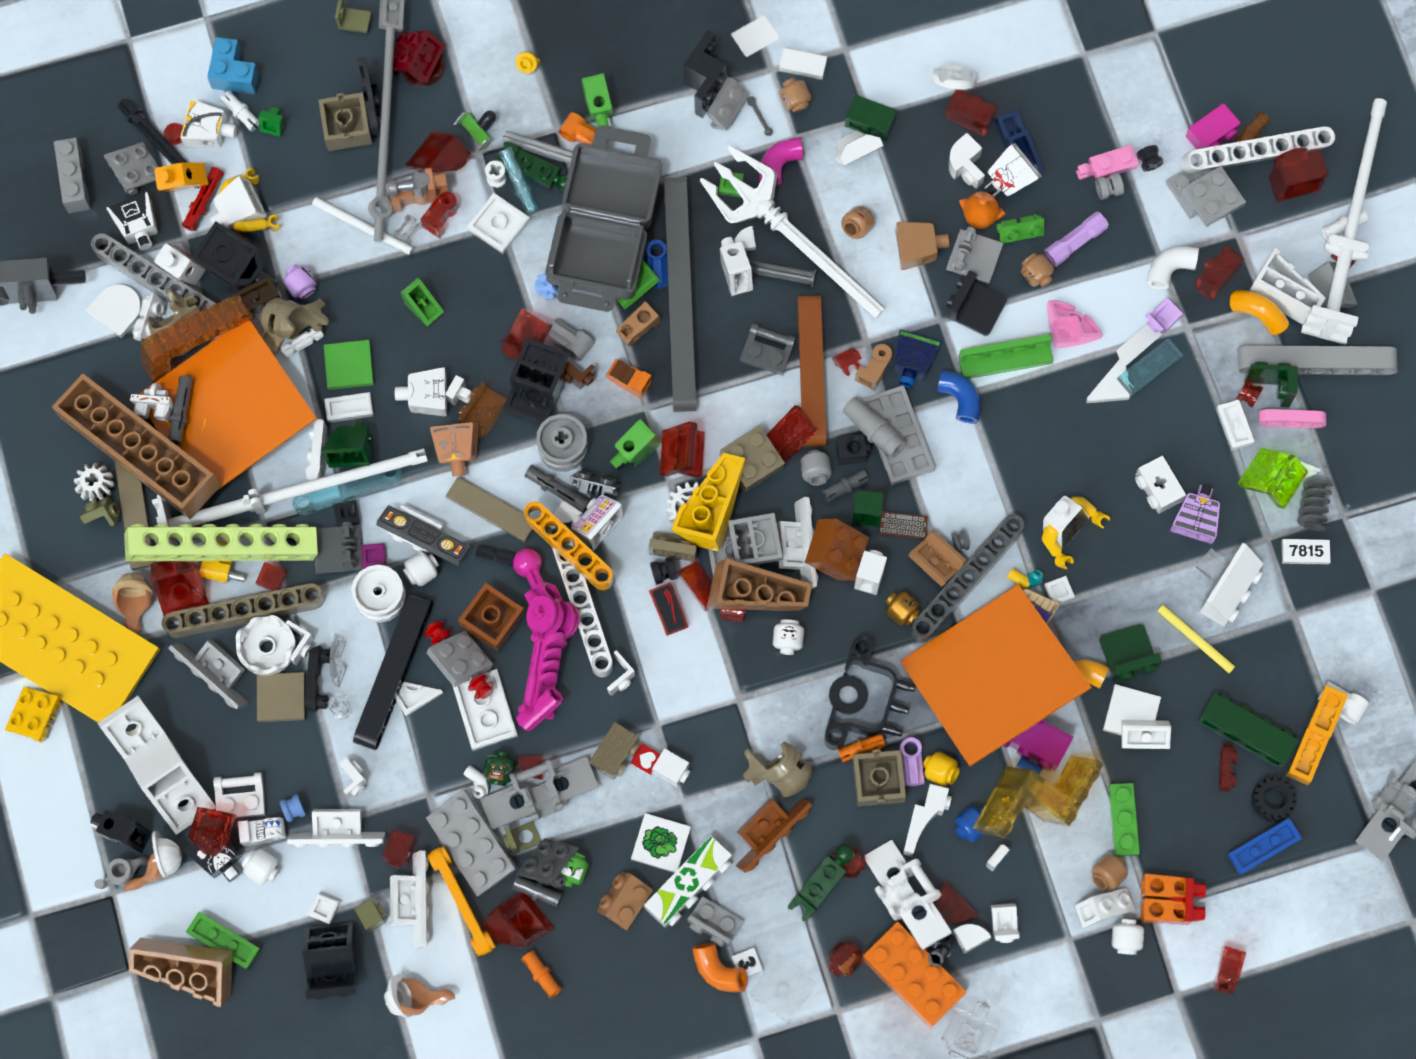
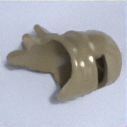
(182, 309)
(289, 318)
(785, 771)

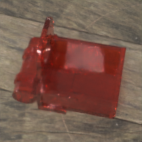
(525, 326)

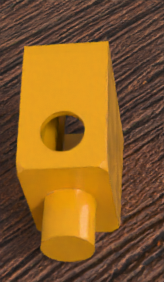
(174, 178)

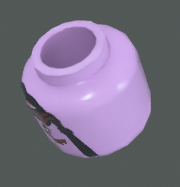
(300, 281)

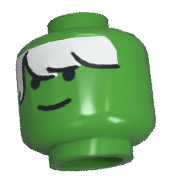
(575, 870)

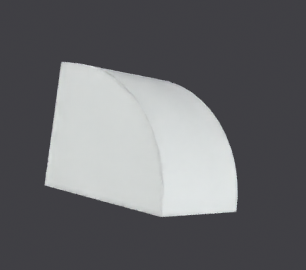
(970, 936)

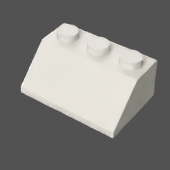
(1233, 586)

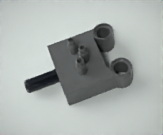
(33, 281)

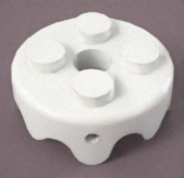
(254, 634)

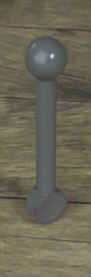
(751, 101)

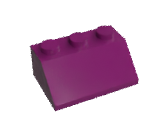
(1043, 744)

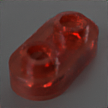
(1227, 759)

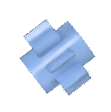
(545, 289)

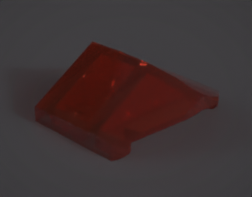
(211, 830)

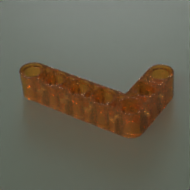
(178, 338)

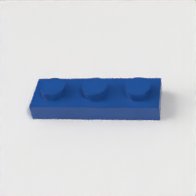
(1264, 846)

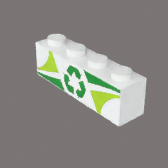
(688, 882)

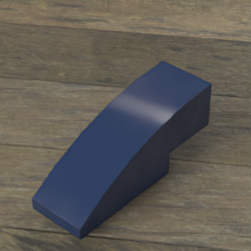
(1013, 131)

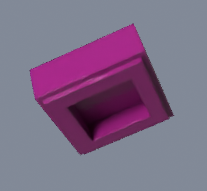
(373, 555)

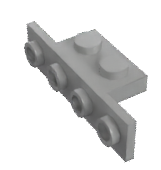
(215, 668)

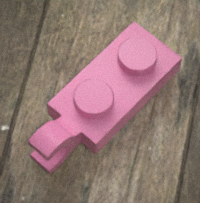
(1108, 163)

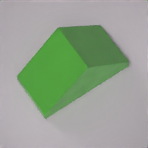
(421, 302)

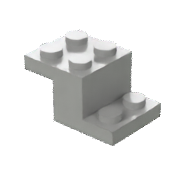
(1206, 194)
(750, 542)

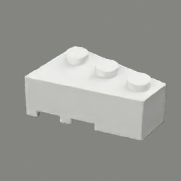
(1287, 288)

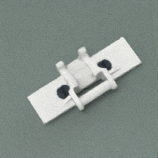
(900, 899)

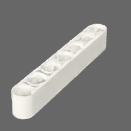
(1248, 153)
(585, 610)

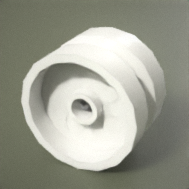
(383, 606)

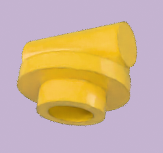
(527, 62)

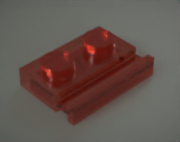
(791, 433)

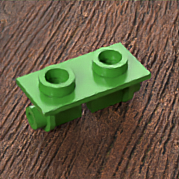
(1029, 227)

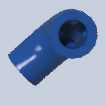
(966, 394)

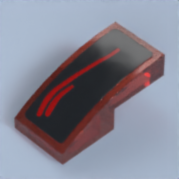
(668, 608)

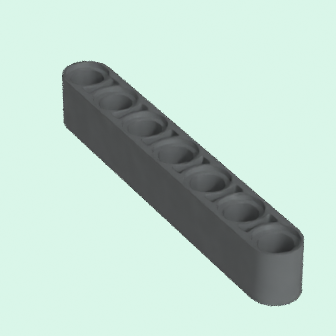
(964, 588)

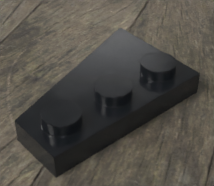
(371, 101)

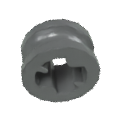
(960, 541)

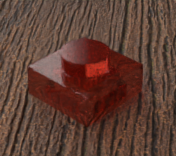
(271, 577)

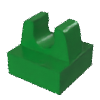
(271, 122)

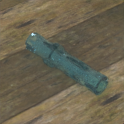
(521, 186)

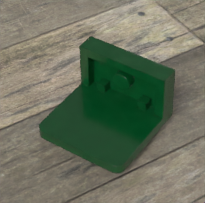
(1129, 653)

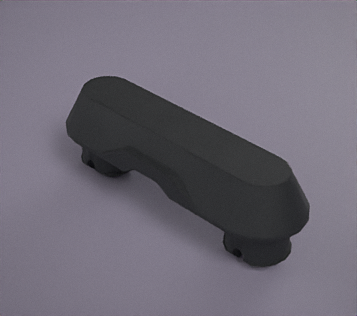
(313, 700)

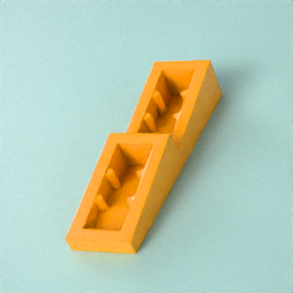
(1317, 735)

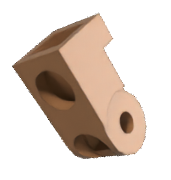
(638, 324)
(876, 368)

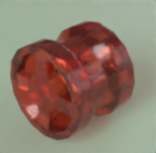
(1249, 393)

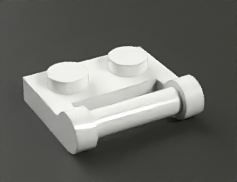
(241, 804)

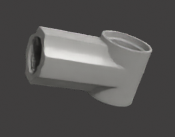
(572, 341)

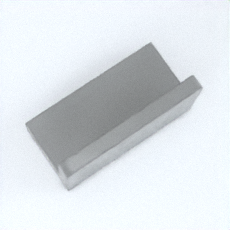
(1322, 281)

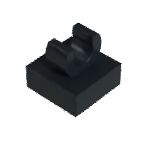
(347, 512)

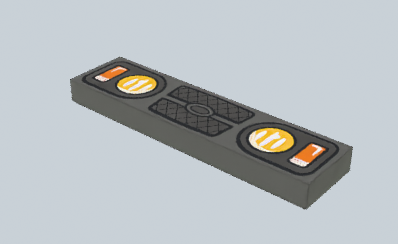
(423, 535)

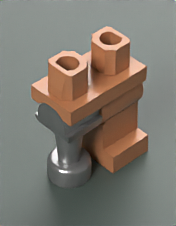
(419, 190)

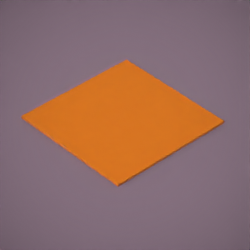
(245, 403)
(995, 675)

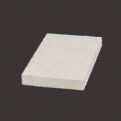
(486, 719)

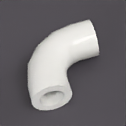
(1167, 262)

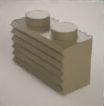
(614, 751)

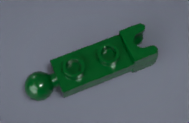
(537, 169)
(822, 881)

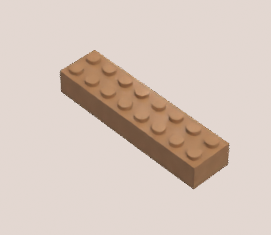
(136, 446)

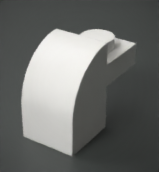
(961, 161)

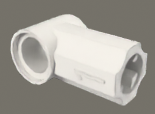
(1354, 706)

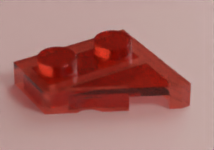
(953, 906)

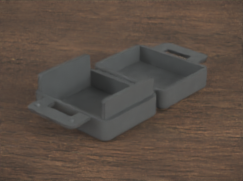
(603, 220)

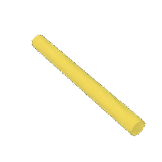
(1196, 639)

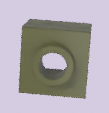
(370, 915)

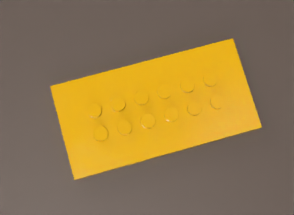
(67, 643)

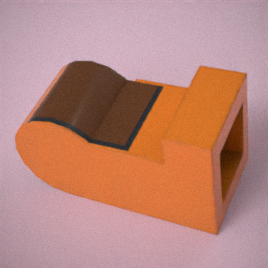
(629, 378)

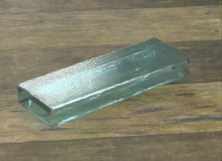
(1149, 367)

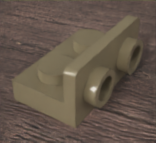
(672, 545)

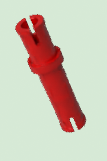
(199, 205)

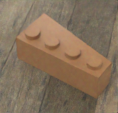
(752, 588)

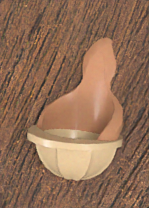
(132, 598)

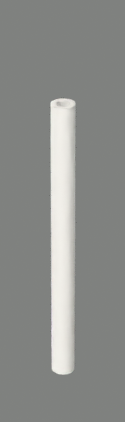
(348, 218)

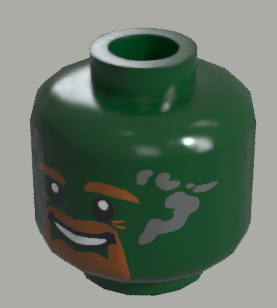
(498, 768)

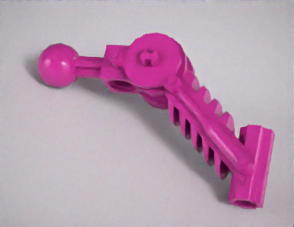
(551, 624)

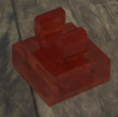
(846, 359)

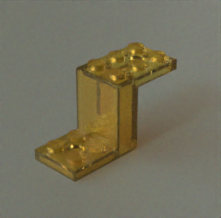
(1027, 789)

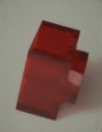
(1297, 174)

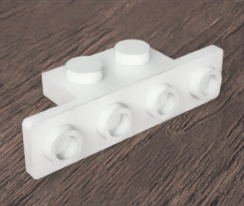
(799, 535)
(336, 827)
(409, 900)

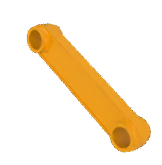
(481, 940)

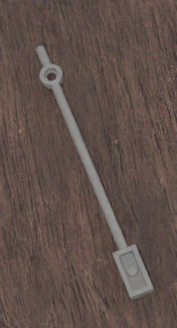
(392, 21)

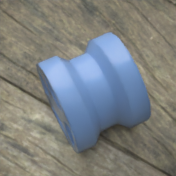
(292, 808)

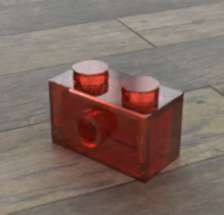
(971, 111)
(1218, 272)

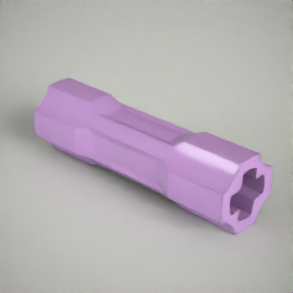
(1063, 248)

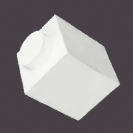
(671, 768)

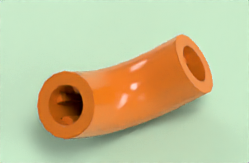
(715, 972)

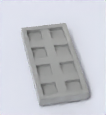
(897, 410)
(471, 843)

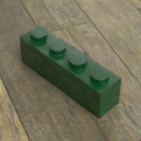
(1248, 730)

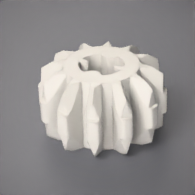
(89, 476)

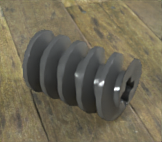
(1312, 504)

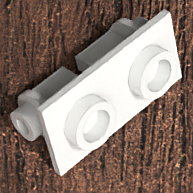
(153, 307)

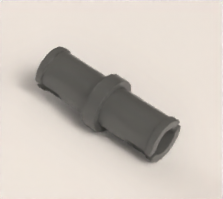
(845, 485)
(537, 891)

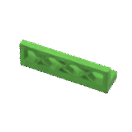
(1006, 356)

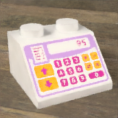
(597, 521)

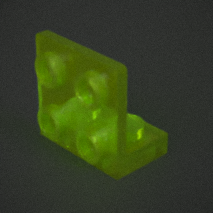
(1274, 475)

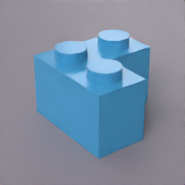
(228, 72)

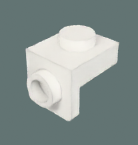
(354, 771)
(1004, 922)

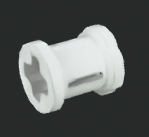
(498, 168)

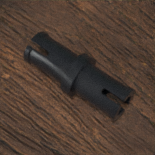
(942, 950)

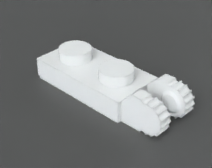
(315, 455)

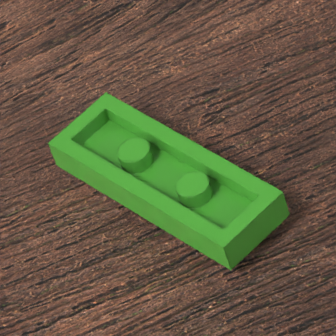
(1123, 819)
(221, 938)

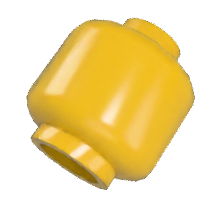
(941, 769)

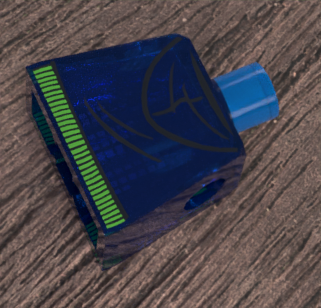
(914, 356)

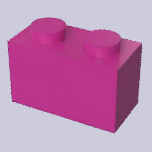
(1213, 128)

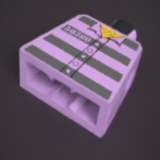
(1198, 516)

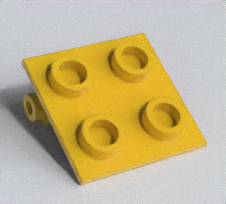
(32, 714)

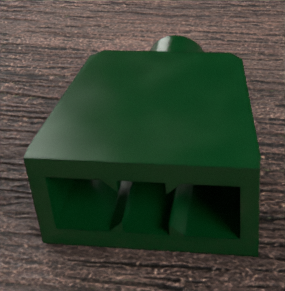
(349, 446)

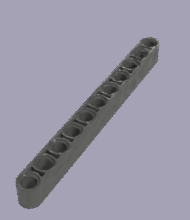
(680, 294)

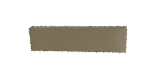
(489, 509)

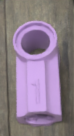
(912, 764)

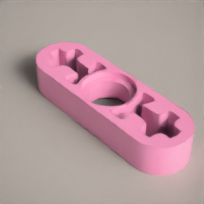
(1292, 418)

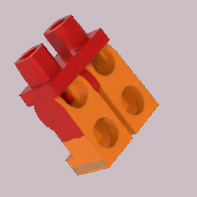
(1177, 902)

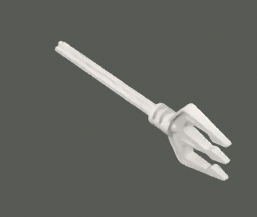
(760, 204)

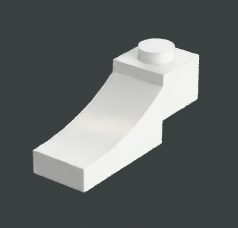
(935, 803)

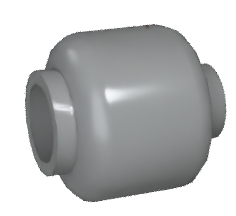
(816, 467)

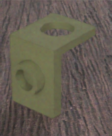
(352, 19)
(512, 838)

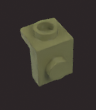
(97, 509)

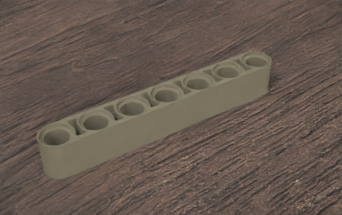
(232, 607)

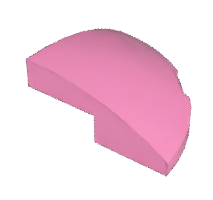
(1069, 326)

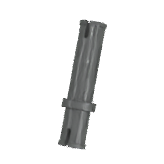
(178, 419)
(550, 484)

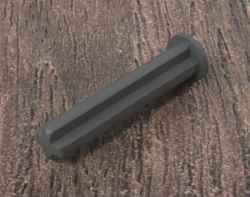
(783, 272)

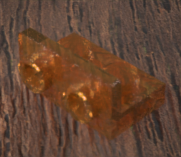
(482, 408)

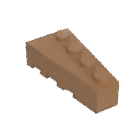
(185, 967)

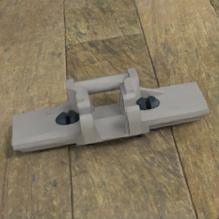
(541, 800)
(1387, 824)

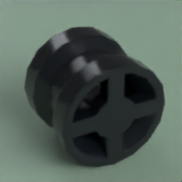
(1150, 158)

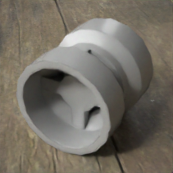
(1109, 186)

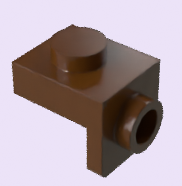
(579, 379)

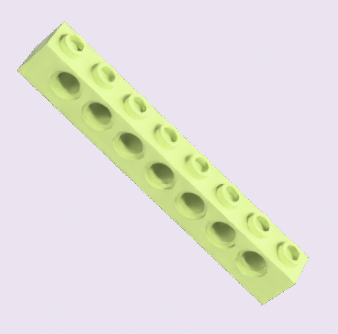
(138, 550)

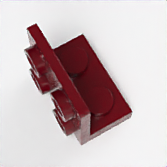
(417, 54)

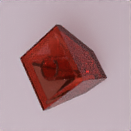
(440, 153)
(178, 585)
(517, 922)

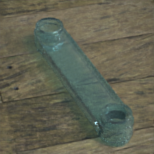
(337, 494)

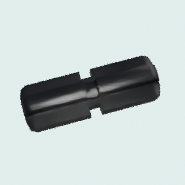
(490, 554)

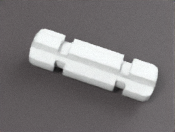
(301, 342)

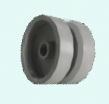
(557, 430)

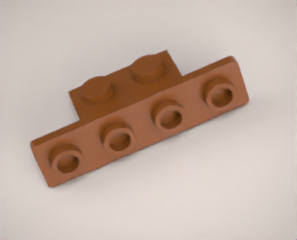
(767, 828)

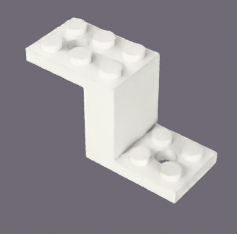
(156, 764)

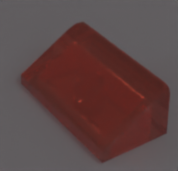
(697, 583)

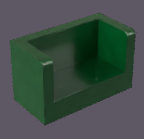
(870, 117)
(867, 509)

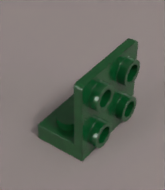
(1281, 374)

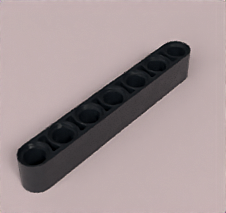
(393, 671)

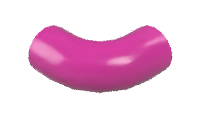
(780, 154)

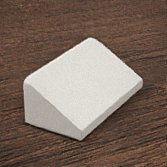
(1145, 734)

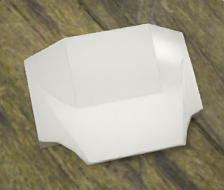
(855, 146)

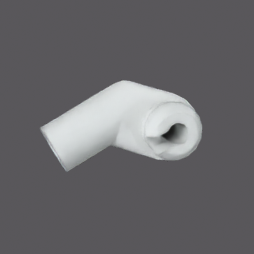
(480, 783)

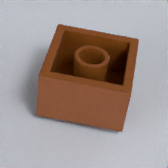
(836, 549)
(491, 617)

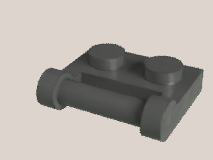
(766, 356)

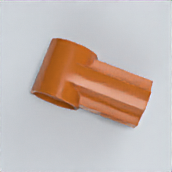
(577, 129)

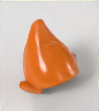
(981, 210)

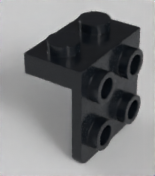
(975, 305)

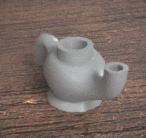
(121, 871)

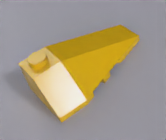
(710, 507)

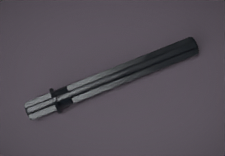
(151, 133)

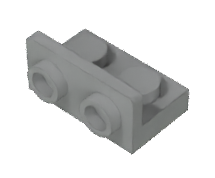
(715, 922)

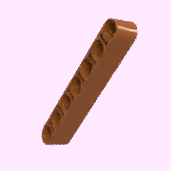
(812, 365)

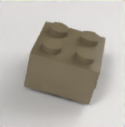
(345, 121)
(760, 456)
(878, 778)

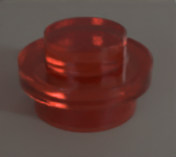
(173, 133)

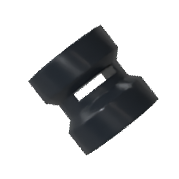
(664, 570)

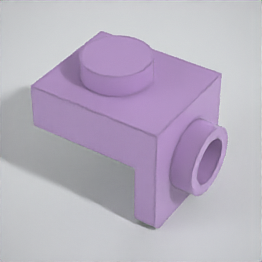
(1164, 316)

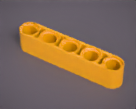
(564, 535)

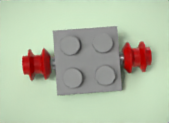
(459, 659)

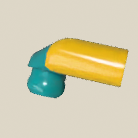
(1026, 581)

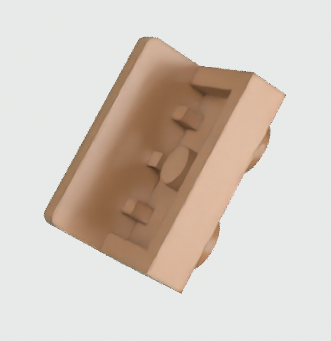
(937, 558)
(624, 900)

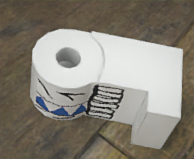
(261, 831)

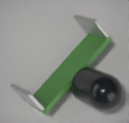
(476, 128)

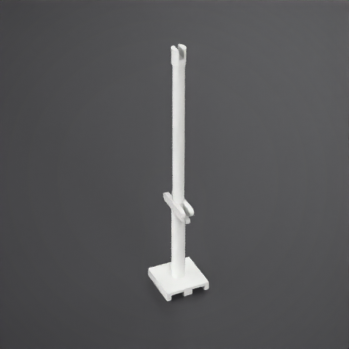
(1329, 321)
(255, 502)

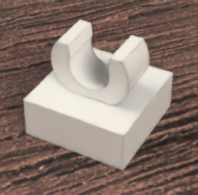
(458, 391)

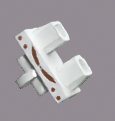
(155, 399)

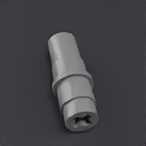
(876, 429)

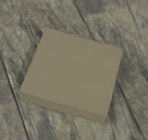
(281, 697)

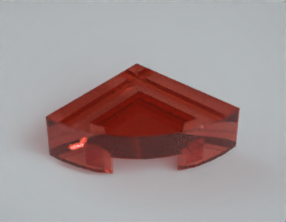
(528, 762)

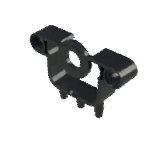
(862, 660)

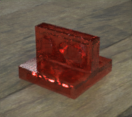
(682, 450)

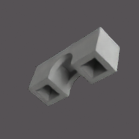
(71, 179)

